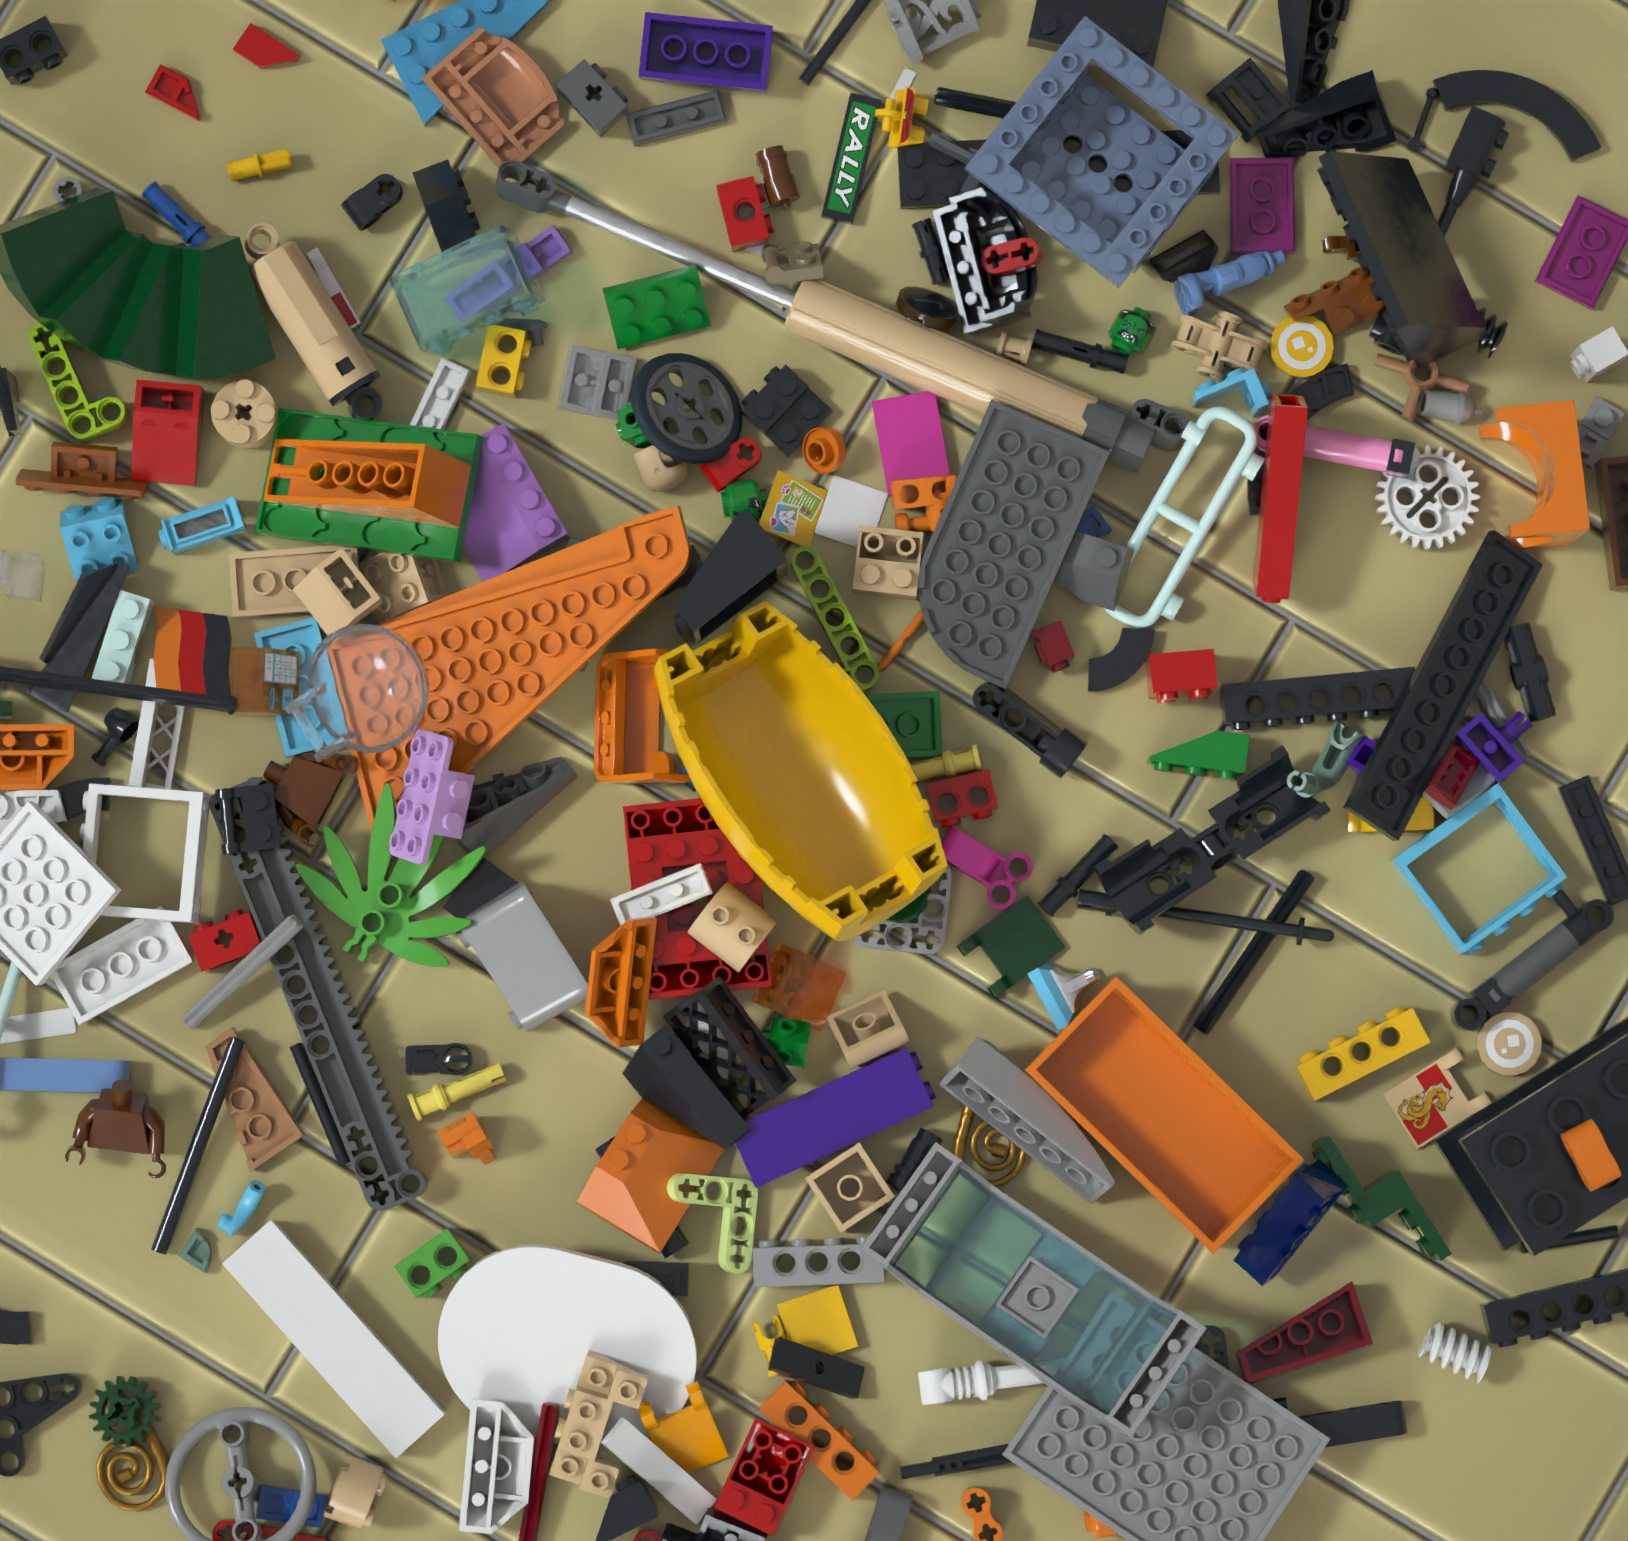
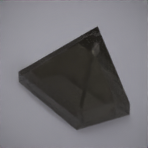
(1188, 256)

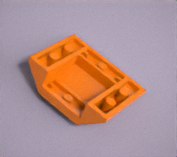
(634, 1173)

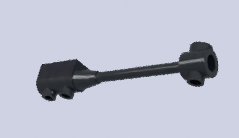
(1469, 163)

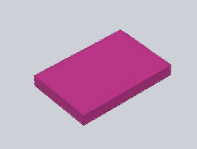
(910, 436)

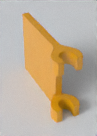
(687, 1434)

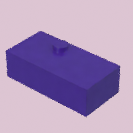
(706, 52)

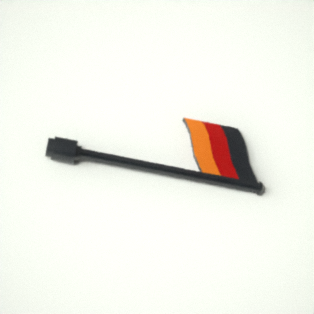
(188, 665)

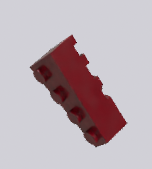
(1314, 1336)

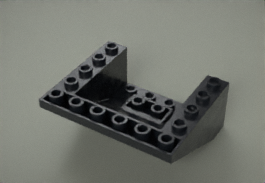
(1404, 252)

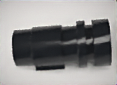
(912, 1158)

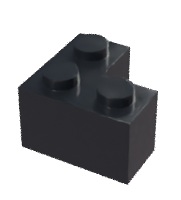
(446, 204)

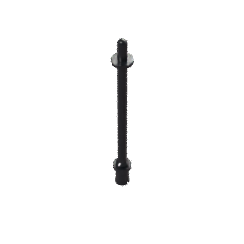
(1100, 902)

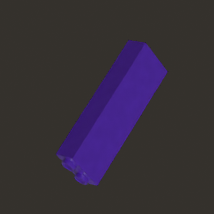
(834, 1116)

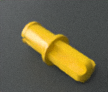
(259, 164)

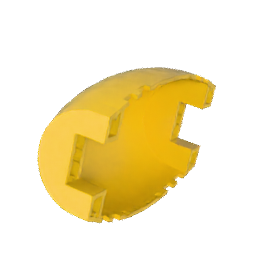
(800, 773)

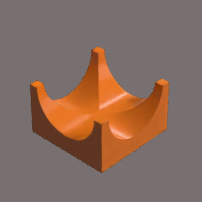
(1551, 444)

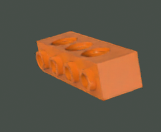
(849, 1480)

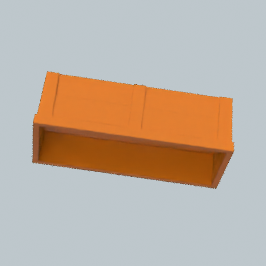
(1164, 1115)

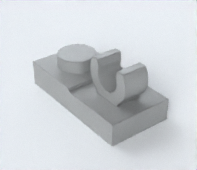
(1597, 429)

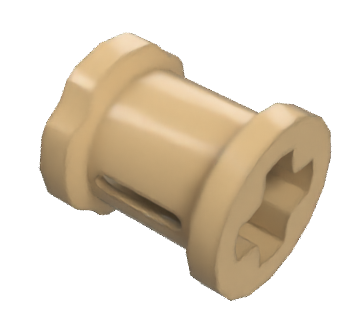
(1014, 348)

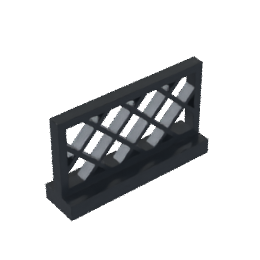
(741, 1038)

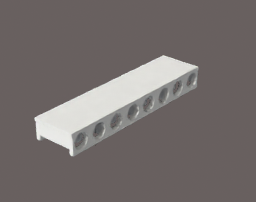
(334, 1338)

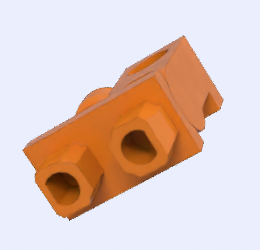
(918, 492)

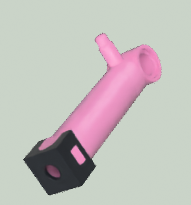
(1353, 449)

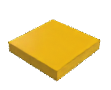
(818, 1321)

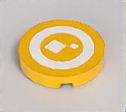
(1301, 347)

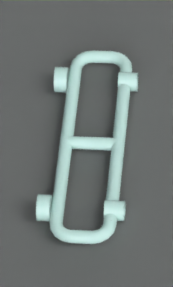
(1245, 464)

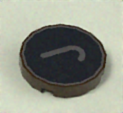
(928, 306)

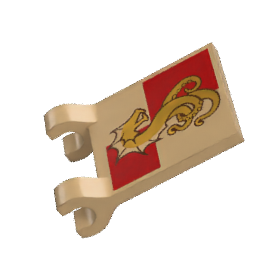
(1432, 1100)

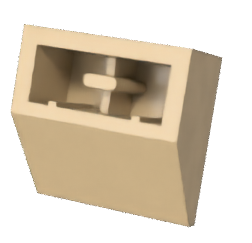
(887, 562)
(337, 593)

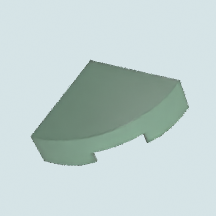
(197, 1251)

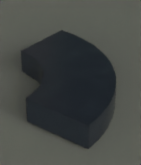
(1122, 661)

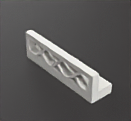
(145, 739)

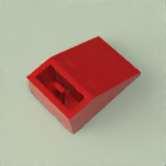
(167, 432)
(764, 1477)

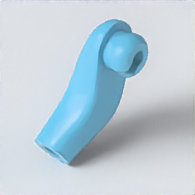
(244, 1210)

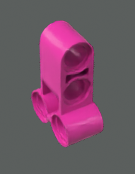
(983, 864)

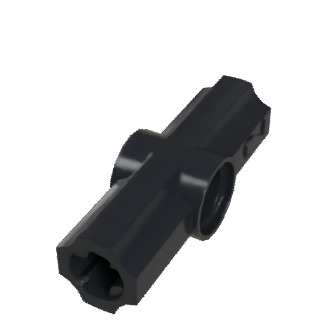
(1529, 673)

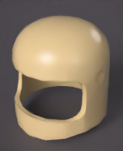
(659, 470)

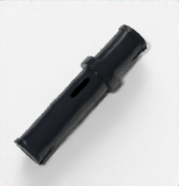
(1080, 351)
(1077, 876)

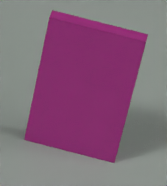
(1262, 205)
(1584, 252)

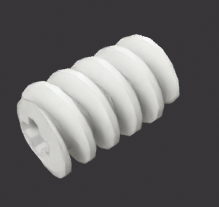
(1456, 1351)

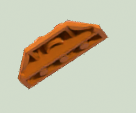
(34, 754)
(622, 982)

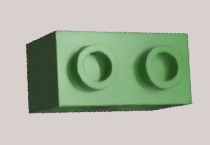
(429, 1257)

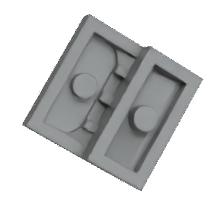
(596, 382)

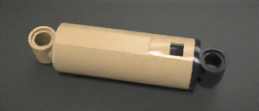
(313, 322)

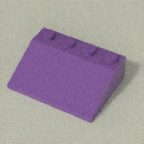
(508, 510)

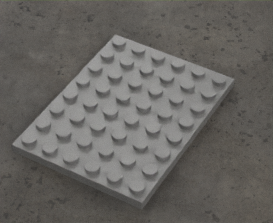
(1200, 1467)

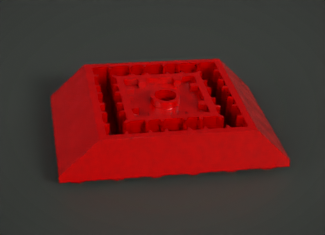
(669, 839)

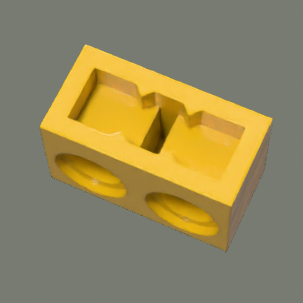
(494, 360)

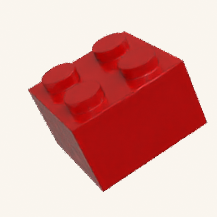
(1181, 675)

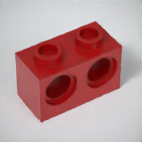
(959, 789)

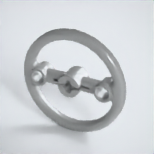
(244, 1514)

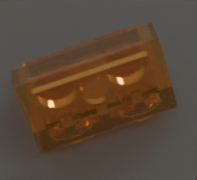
(800, 986)

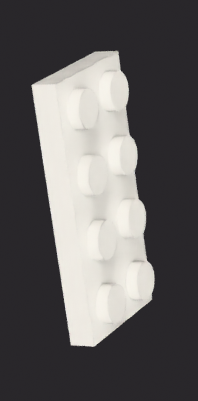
(120, 966)

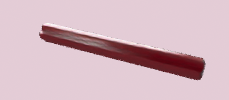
(539, 1471)

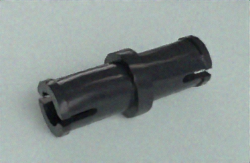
(931, 251)

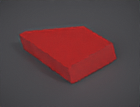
(263, 49)
(173, 91)

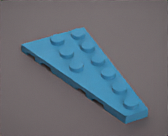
(430, 40)

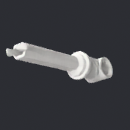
(979, 1380)

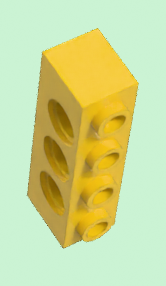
(1410, 1038)

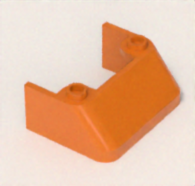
(629, 721)

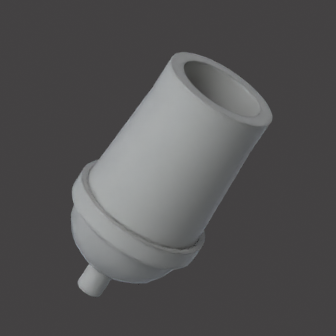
(1448, 406)

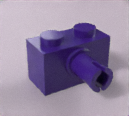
(1494, 745)

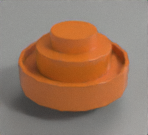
(824, 450)

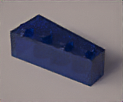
(1289, 1221)

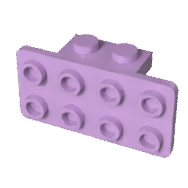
(431, 799)

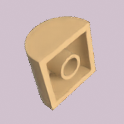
(732, 926)
(868, 1029)

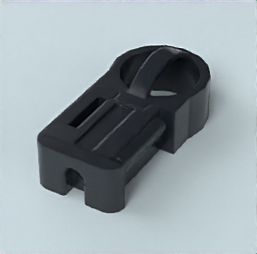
(432, 1057)

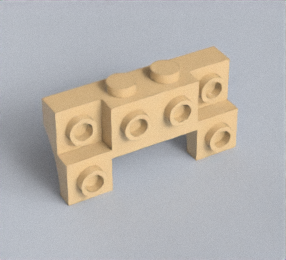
(581, 1433)

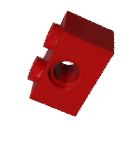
(744, 233)

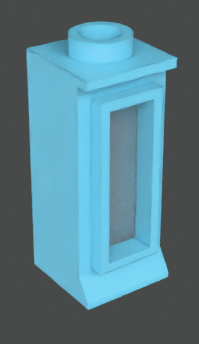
(202, 526)

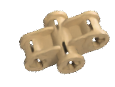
(1207, 341)

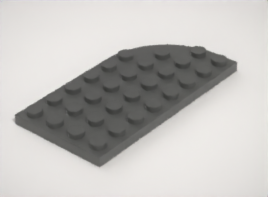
(1004, 538)

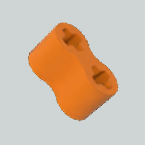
(1590, 1155)
(982, 1515)

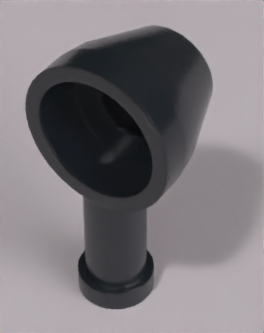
(121, 727)

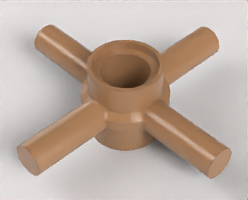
(1416, 385)

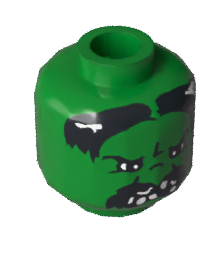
(1132, 331)
(741, 496)

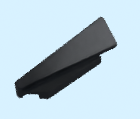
(80, 629)

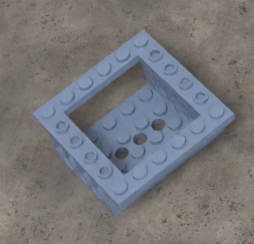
(1058, 189)

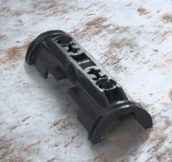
(1265, 788)

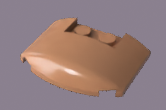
(497, 96)

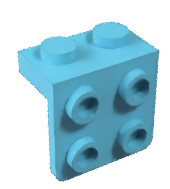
(1254, 391)
(97, 535)

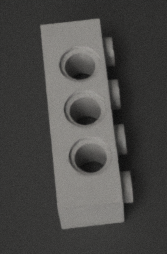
(768, 1275)

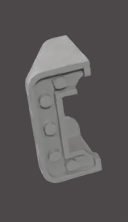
(524, 957)

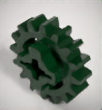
(132, 1423)

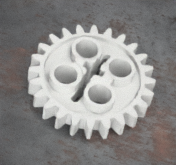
(1447, 517)

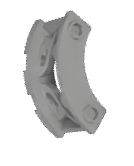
(910, 30)

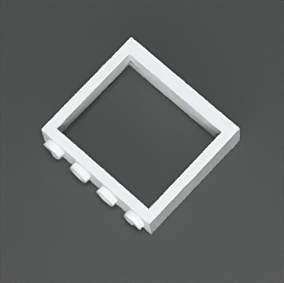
(194, 847)

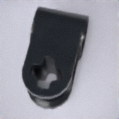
(367, 205)

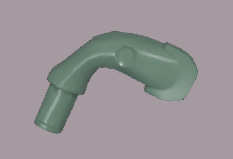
(1330, 764)

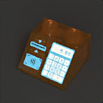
(264, 680)

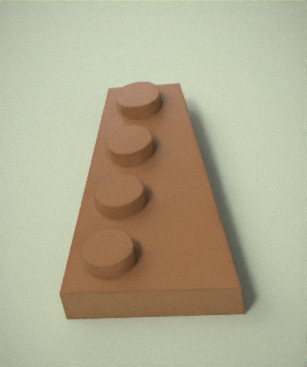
(257, 1109)

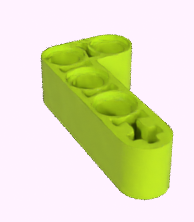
(70, 380)

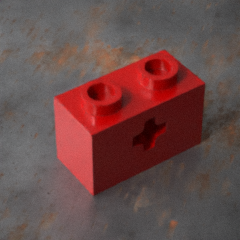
(214, 955)

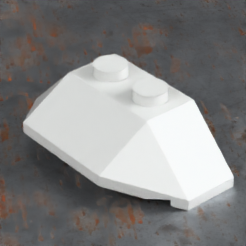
(495, 1467)

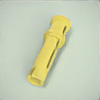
(949, 764)
(442, 1096)

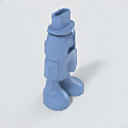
(1224, 278)

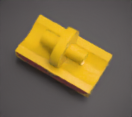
(898, 117)

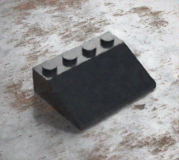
(1130, 22)

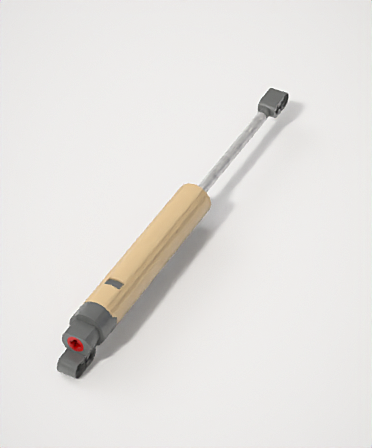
(889, 339)

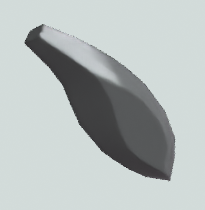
(534, 327)

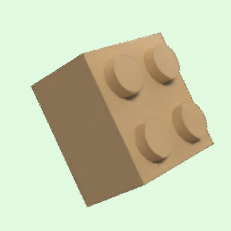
(849, 1187)

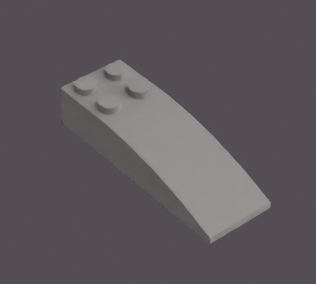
(1027, 1117)

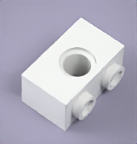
(1598, 355)

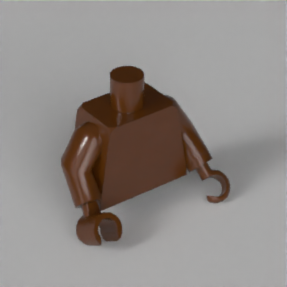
(307, 790)
(120, 1123)

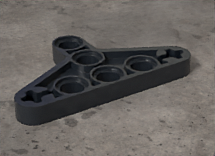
(28, 1414)

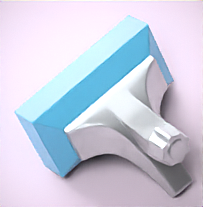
(1061, 991)

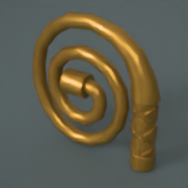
(996, 1150)
(128, 1474)

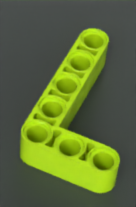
(832, 602)

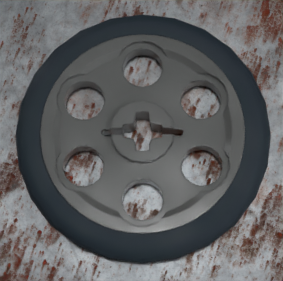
(650, 415)

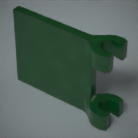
(1014, 943)

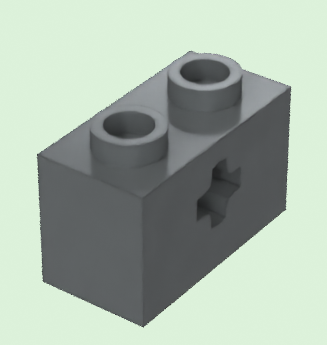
(597, 114)

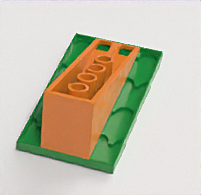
(369, 484)

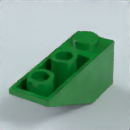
(1214, 752)

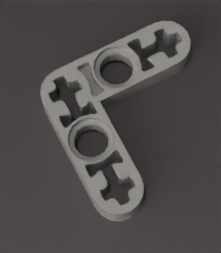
(924, 924)

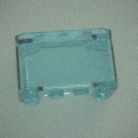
(466, 289)

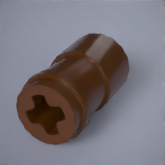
(777, 177)

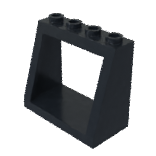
(730, 578)

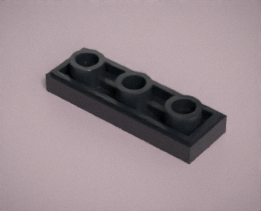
(831, 1372)

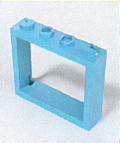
(1522, 906)

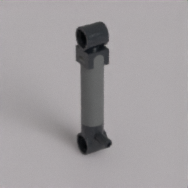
(1534, 962)

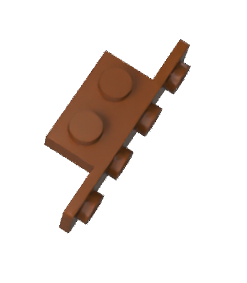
(1342, 302)
(82, 469)

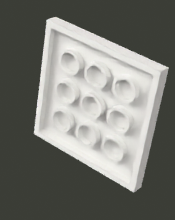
(46, 893)

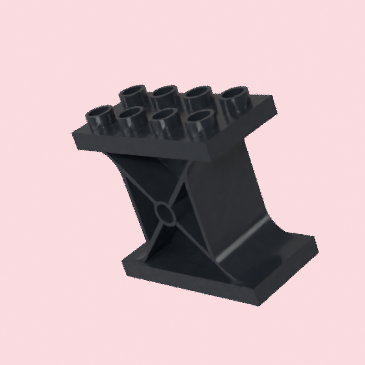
(1514, 1153)

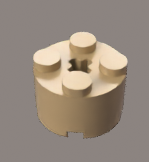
(247, 396)
(354, 1492)

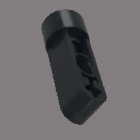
(1056, 749)

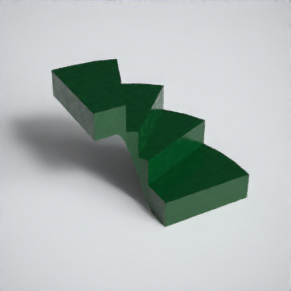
(131, 298)

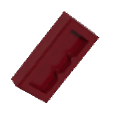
(1452, 776)

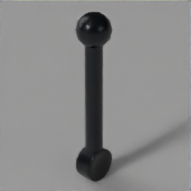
(1414, 143)

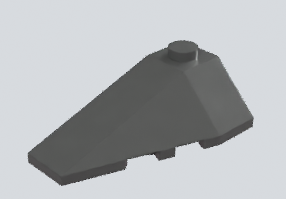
(1095, 570)

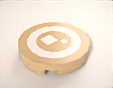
(1509, 1043)

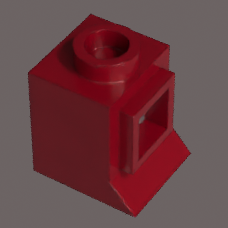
(1053, 646)

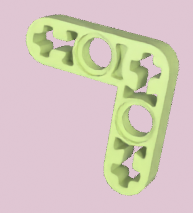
(728, 1200)

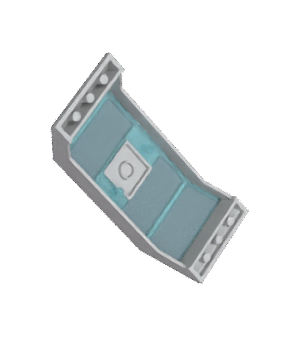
(1032, 1292)

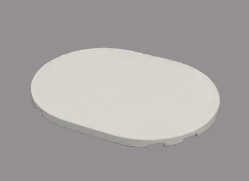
(533, 1311)

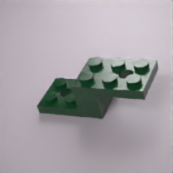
(1382, 1199)

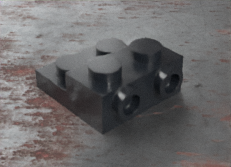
(785, 409)

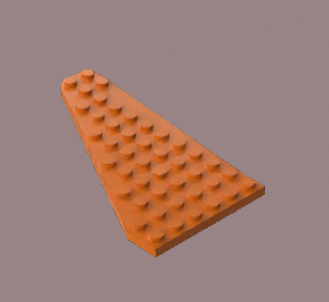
(522, 636)

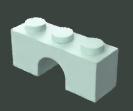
(125, 628)

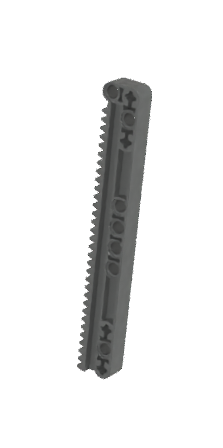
(345, 1068)

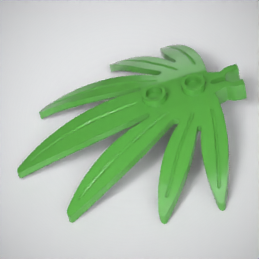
(387, 906)

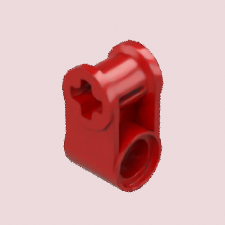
(730, 467)

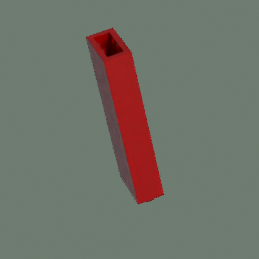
(1279, 497)

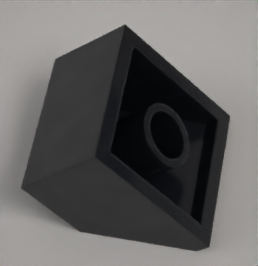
(627, 1509)

